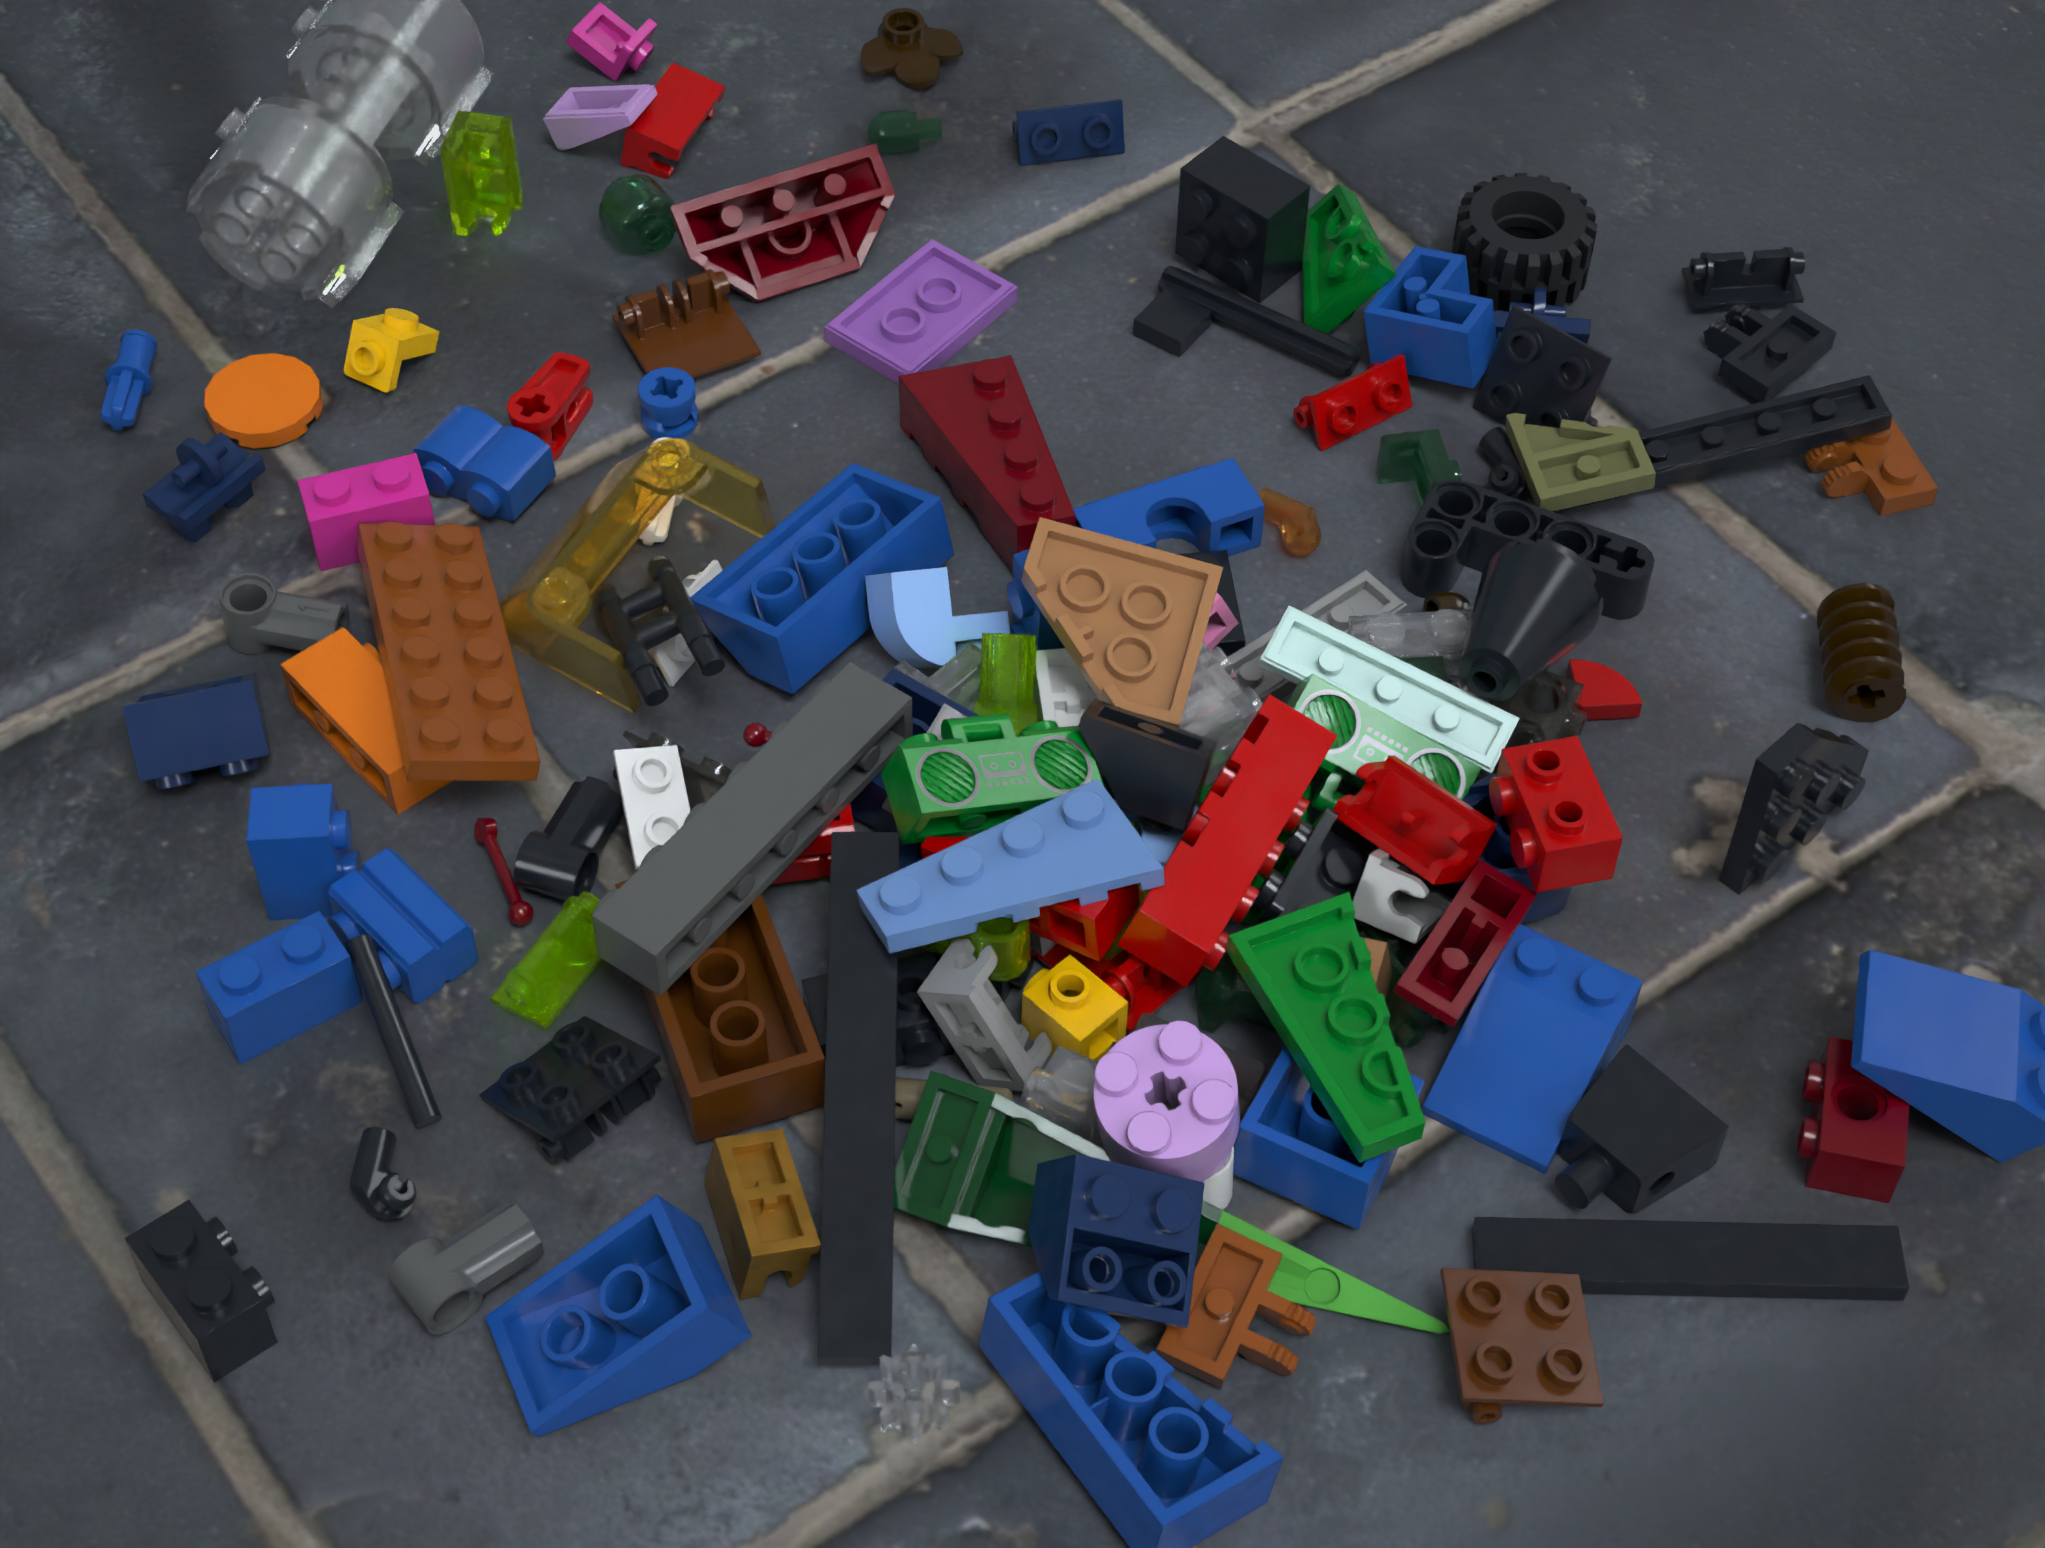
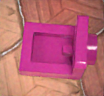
(612, 42)

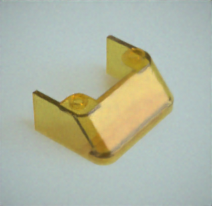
(557, 588)

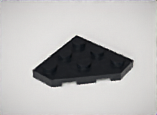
(1789, 800)

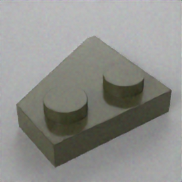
(1579, 461)

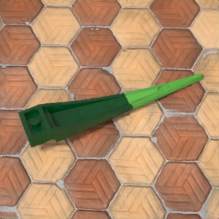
(975, 1172)

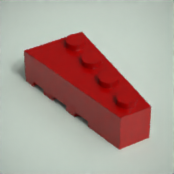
(1229, 843)

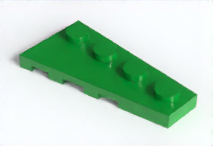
(1324, 1004)

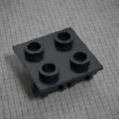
(1541, 374)
(573, 1083)

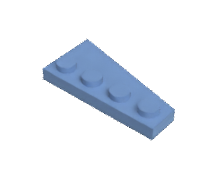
(1034, 860)

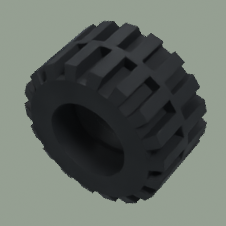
(1524, 237)

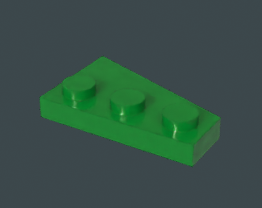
(1340, 260)

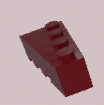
(988, 446)

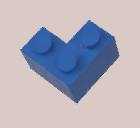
(1432, 320)

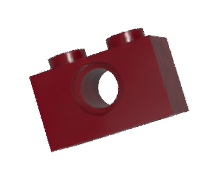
(1844, 1153)

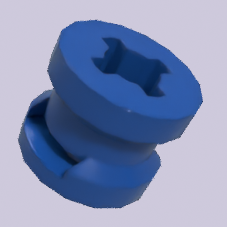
(668, 403)

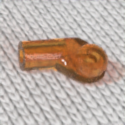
(1296, 521)

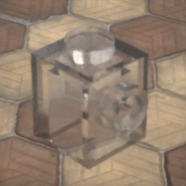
(1065, 1093)

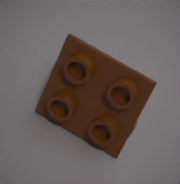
(686, 330)
(1519, 1340)

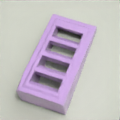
(595, 112)

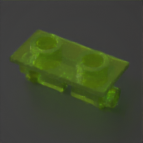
(553, 965)

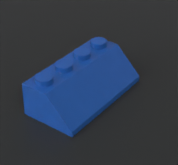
(803, 585)

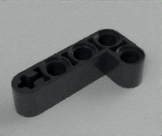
(1469, 523)

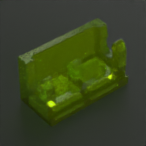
(481, 171)

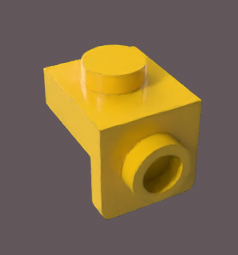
(382, 342)

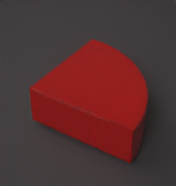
(1604, 692)

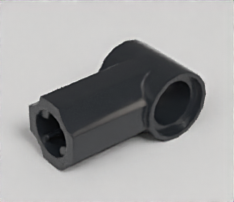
(566, 854)

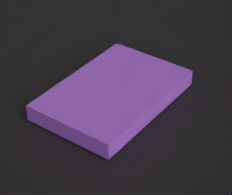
(921, 313)

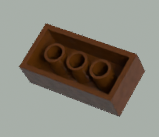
(739, 1032)

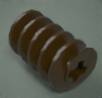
(1861, 653)

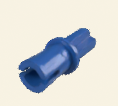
(128, 379)

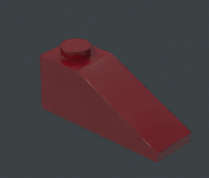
(1465, 943)

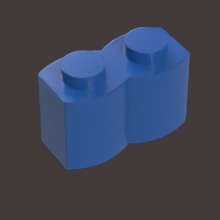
(485, 463)

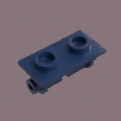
(1069, 132)

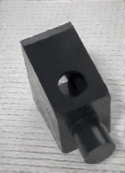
(1635, 1137)

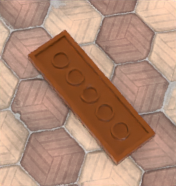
(446, 654)

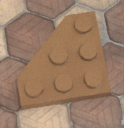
(1123, 614)

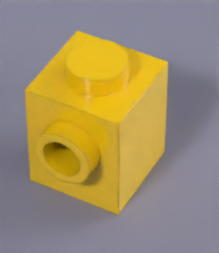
(1074, 1009)

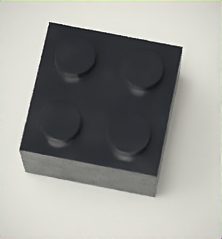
(1241, 219)

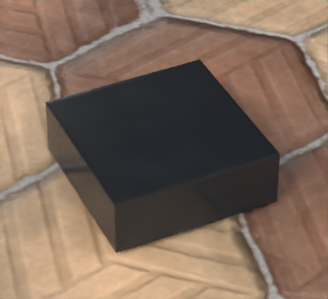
(1172, 322)

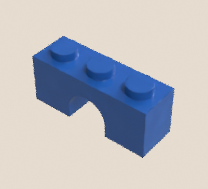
(1206, 507)

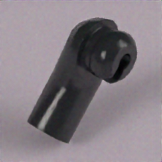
(374, 1181)

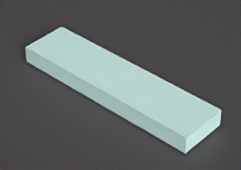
(1391, 686)

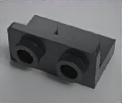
(1317, 870)

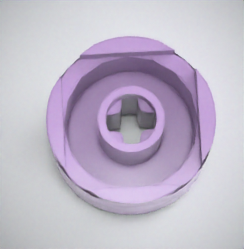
(1174, 1067)

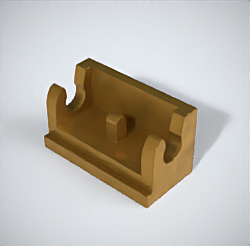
(760, 1209)

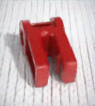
(553, 401)

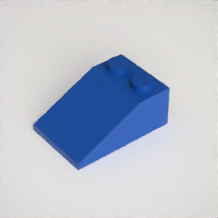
(1532, 1047)
(1954, 1050)
(617, 1319)

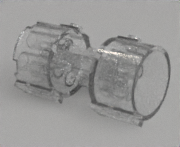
(303, 180)

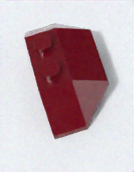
(789, 225)

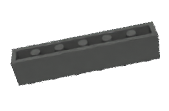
(751, 828)

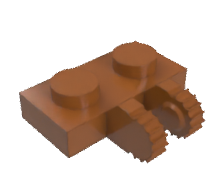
(1875, 465)
(1226, 1296)

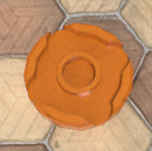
(263, 400)

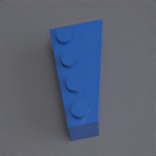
(1125, 1427)

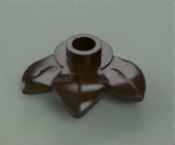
(909, 49)

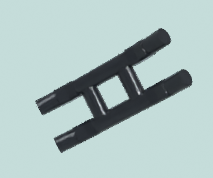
(636, 642)

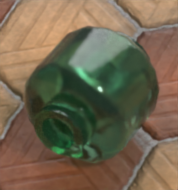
(637, 215)

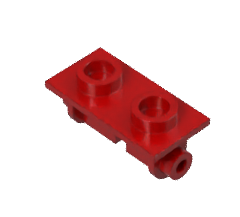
(1356, 403)

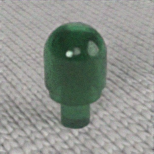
(901, 131)

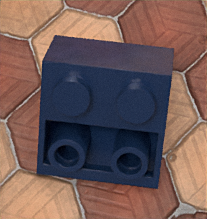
(1116, 1237)

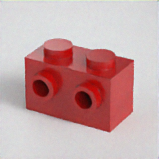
(1555, 814)

